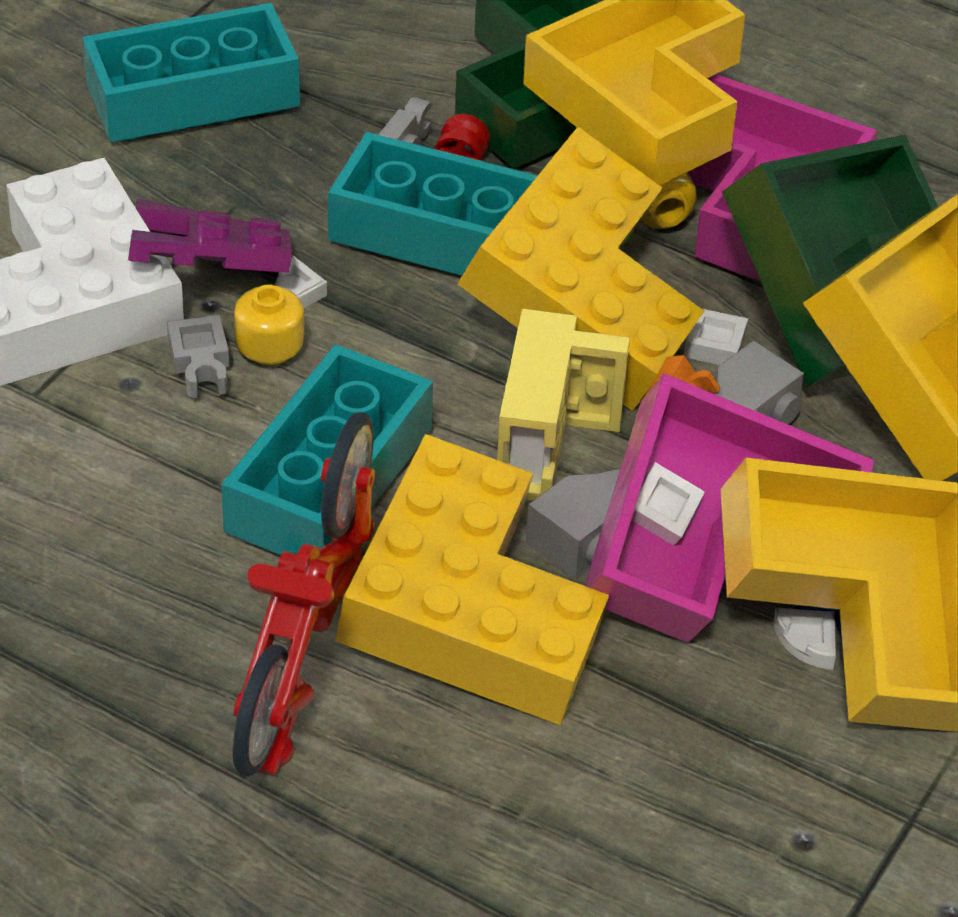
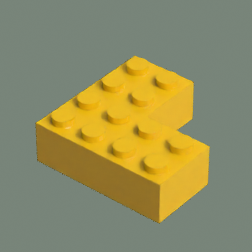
(640, 78)
(565, 257)
(899, 335)
(877, 553)
(449, 600)

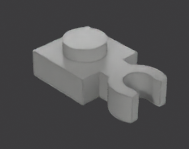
(409, 123)
(199, 351)

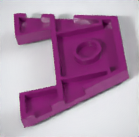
(210, 236)

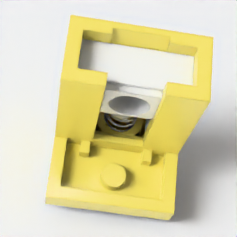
(556, 382)

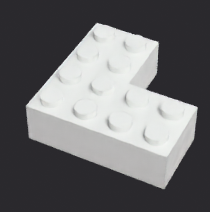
(73, 282)

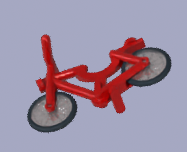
(303, 599)

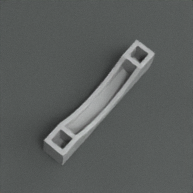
(571, 514)

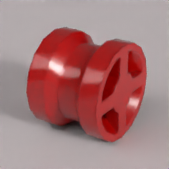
(464, 137)

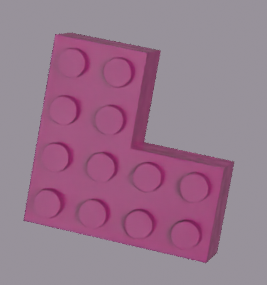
(764, 131)
(703, 443)

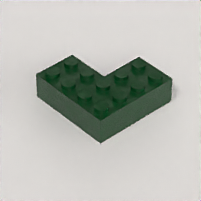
(493, 88)
(817, 219)

